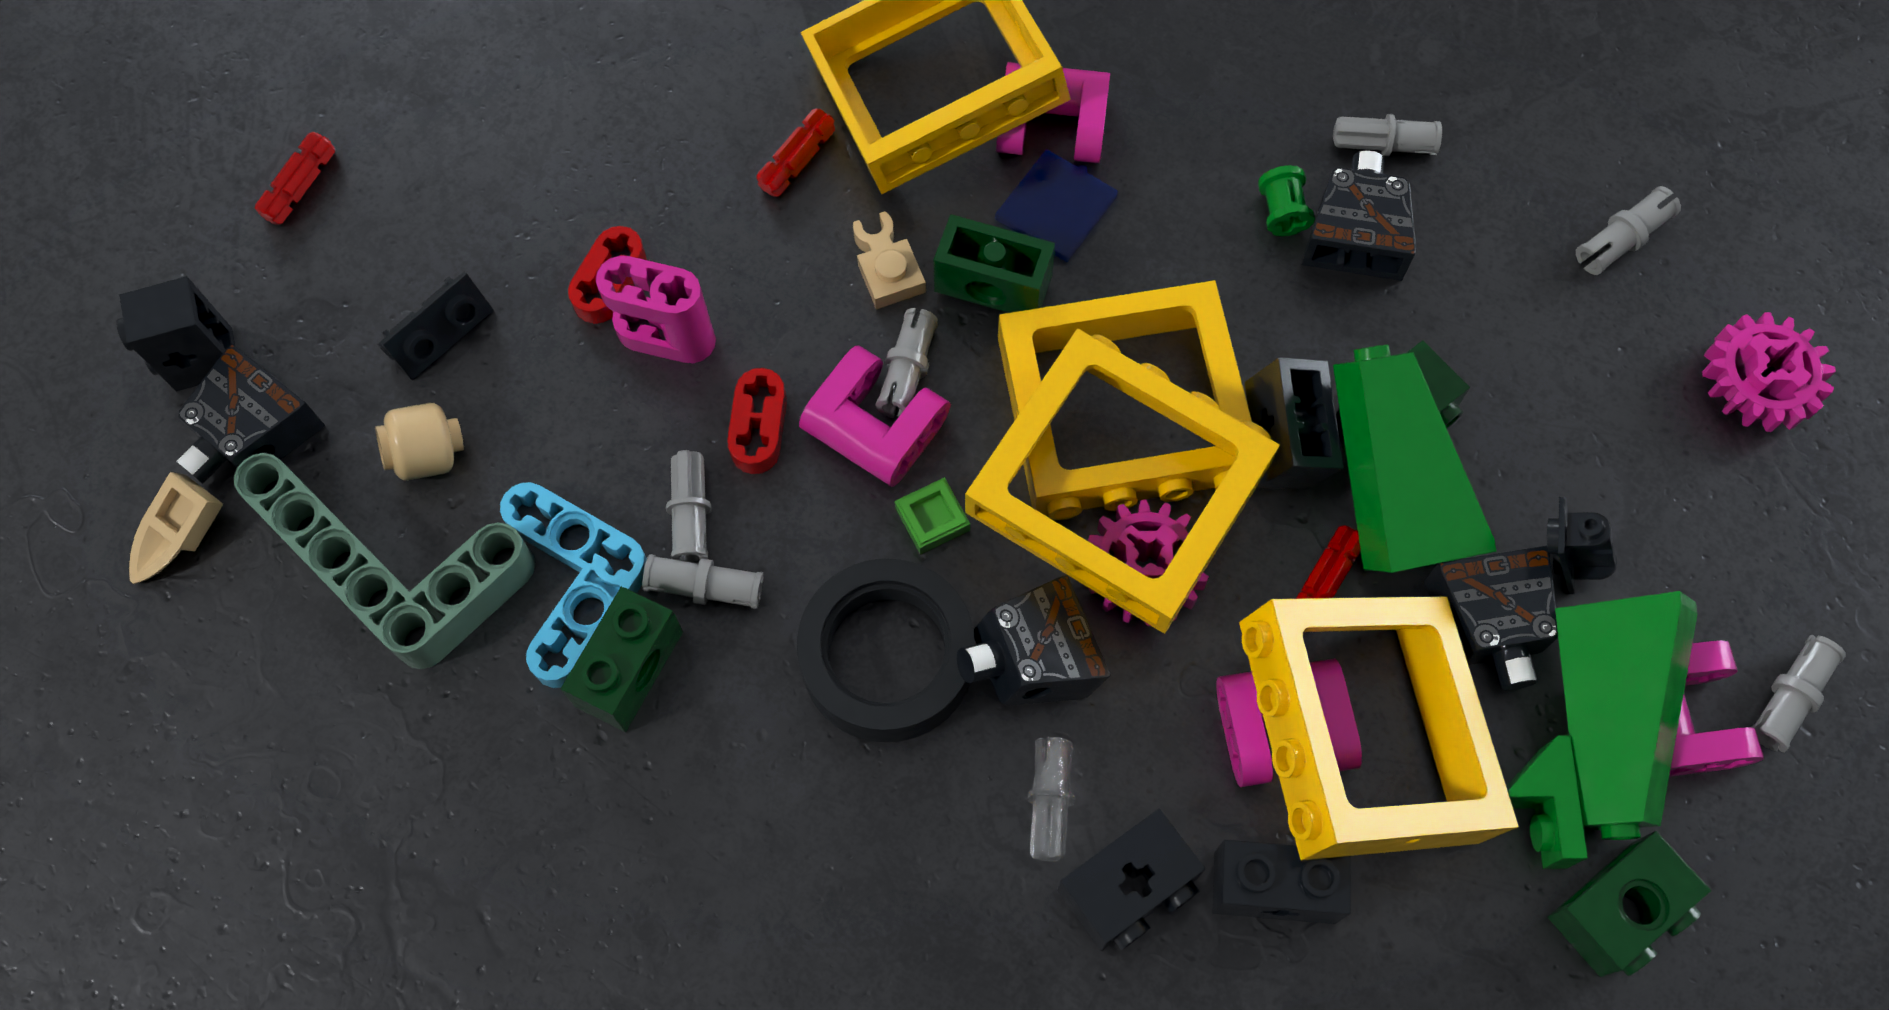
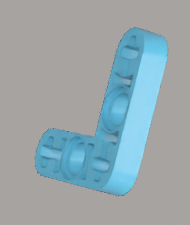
(593, 581)

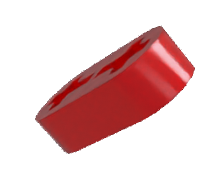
(585, 278)
(745, 418)

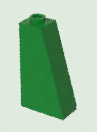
(1403, 467)
(1624, 703)

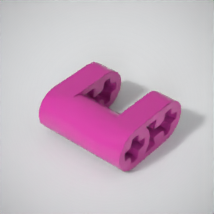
(1088, 102)
(674, 308)
(859, 436)
(1246, 730)
(1712, 749)

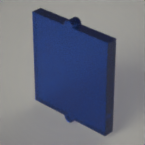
(1057, 203)

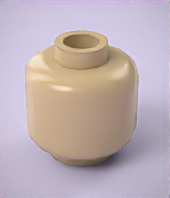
(418, 441)

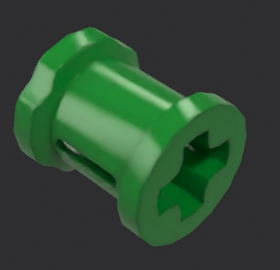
(1286, 200)

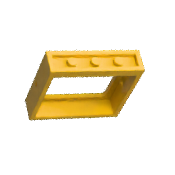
(955, 127)
(1169, 476)
(1149, 599)
(1302, 748)

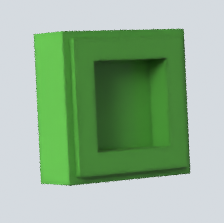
(932, 515)

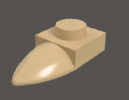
(171, 524)

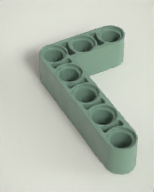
(365, 575)

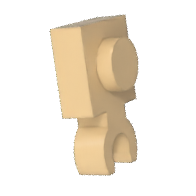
(887, 266)

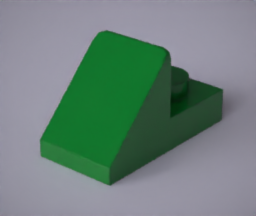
(1551, 788)

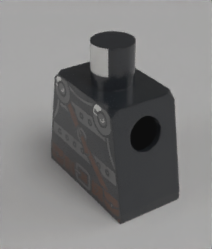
(1363, 222)
(241, 414)
(1501, 609)
(1036, 648)

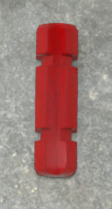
(796, 152)
(295, 178)
(1332, 565)

